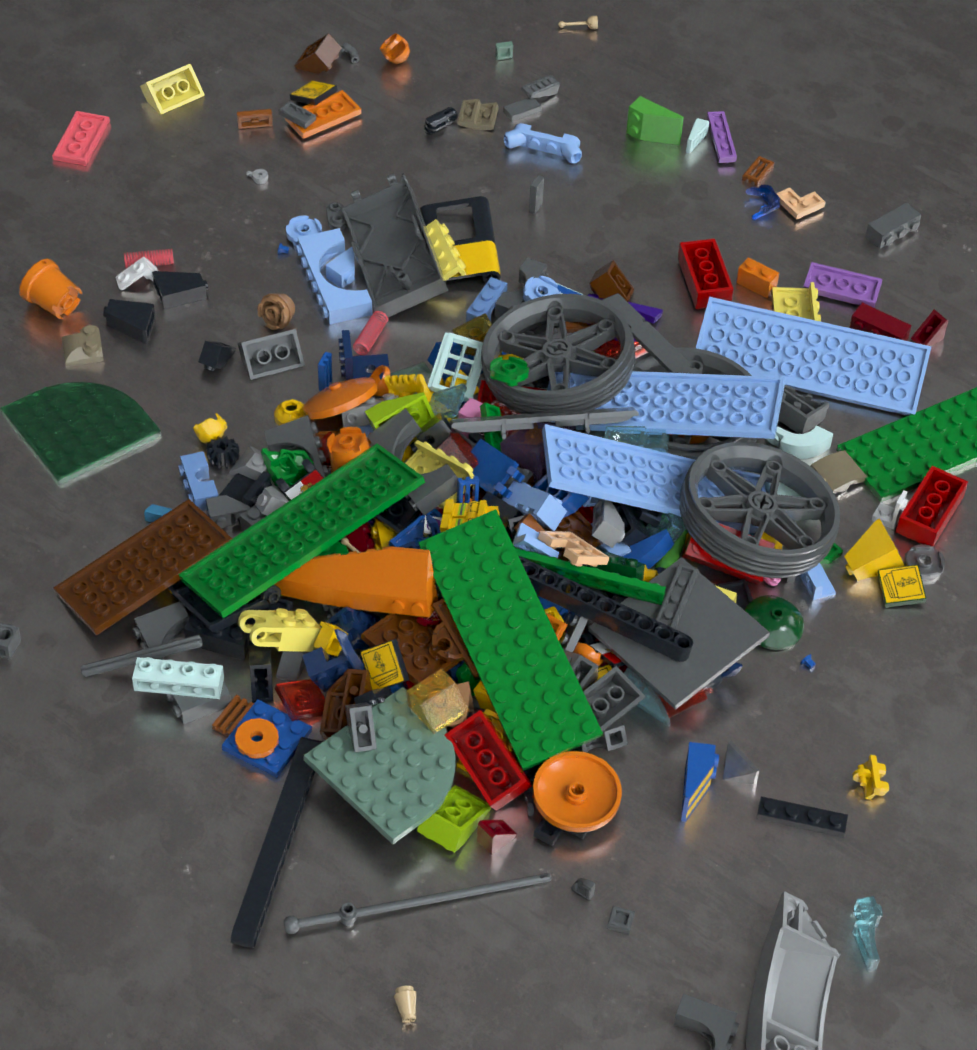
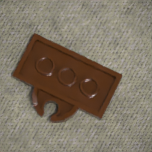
(448, 632)

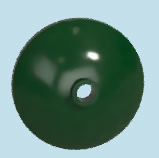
(785, 628)

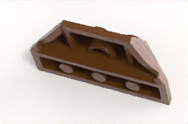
(342, 693)

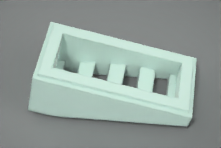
(697, 134)

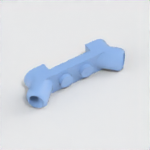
(524, 136)

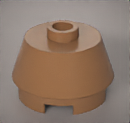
(276, 310)

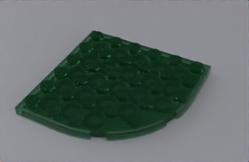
(79, 426)

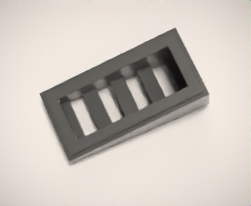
(542, 87)

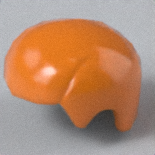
(588, 652)

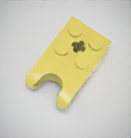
(281, 629)

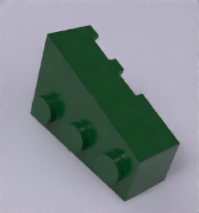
(622, 566)

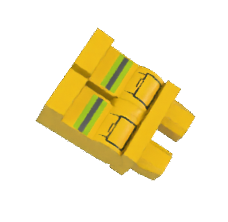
(459, 513)

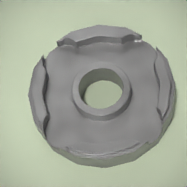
(925, 552)

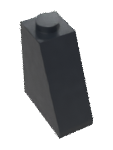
(179, 288)
(130, 318)
(260, 673)

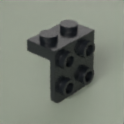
(247, 489)

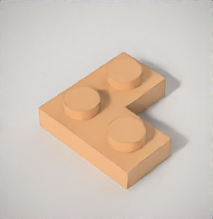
(799, 206)

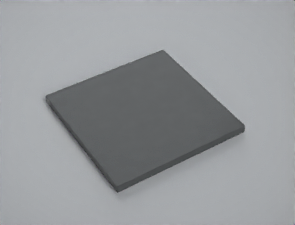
(719, 633)

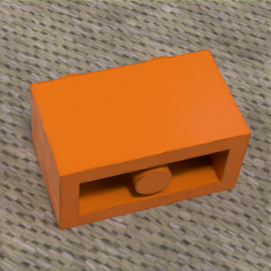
(757, 277)

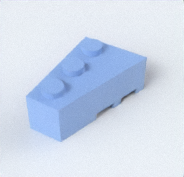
(540, 504)

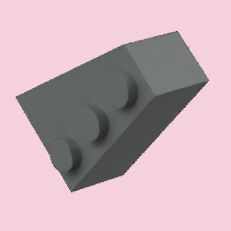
(801, 411)

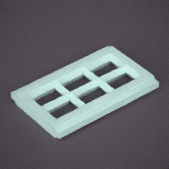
(444, 354)

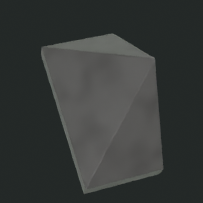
(738, 766)

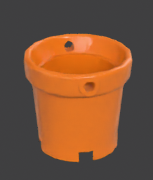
(49, 289)
(346, 446)

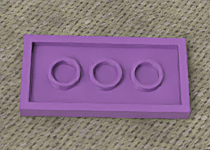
(843, 284)

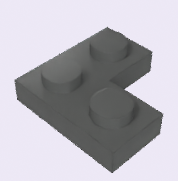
(574, 630)

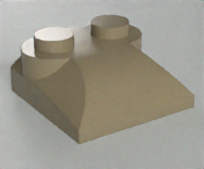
(83, 347)

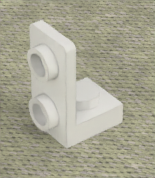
(140, 268)
(888, 515)

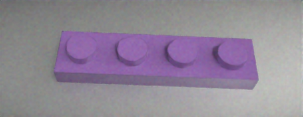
(721, 137)

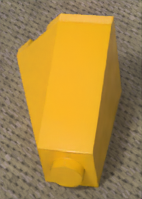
(872, 553)

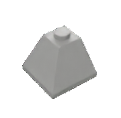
(249, 464)

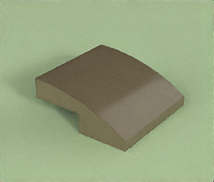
(478, 115)
(839, 471)

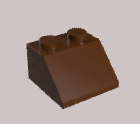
(319, 55)
(610, 281)

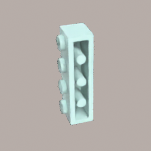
(178, 678)

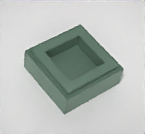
(504, 50)

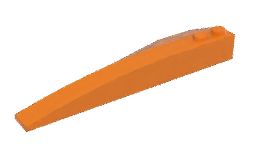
(374, 580)

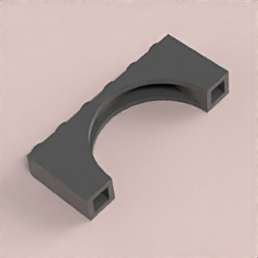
(298, 435)
(395, 438)
(160, 628)

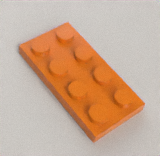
(328, 113)

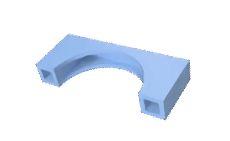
(336, 303)

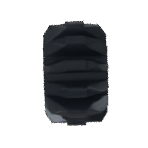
(222, 452)

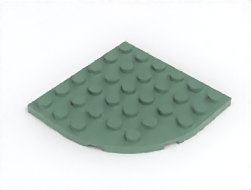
(400, 779)

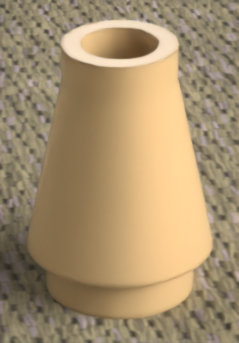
(406, 1002)

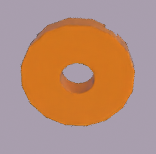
(252, 728)

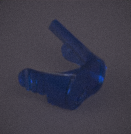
(768, 194)

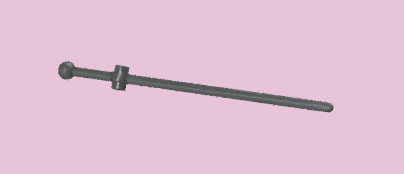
(348, 912)

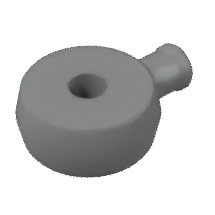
(259, 176)

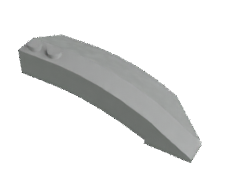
(791, 982)

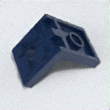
(356, 366)
(354, 623)

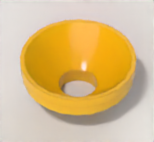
(283, 416)

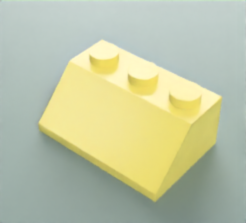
(172, 89)

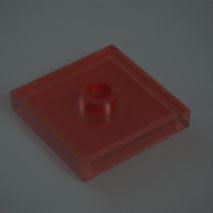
(301, 699)

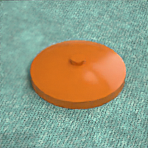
(340, 397)
(577, 791)

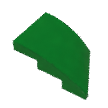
(285, 465)

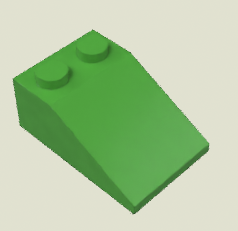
(653, 122)

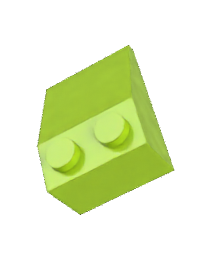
(415, 404)
(455, 819)

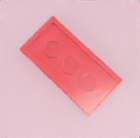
(81, 138)

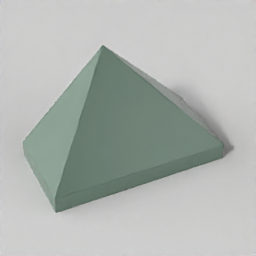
(420, 368)

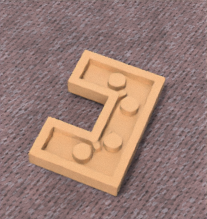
(575, 548)

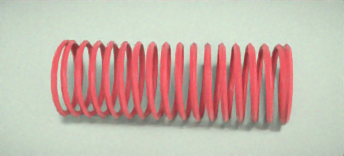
(152, 258)
(371, 337)

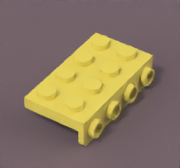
(446, 254)
(797, 301)
(429, 459)

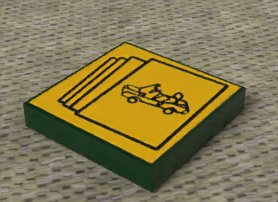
(901, 586)

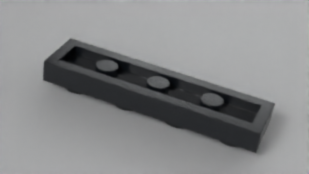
(802, 816)

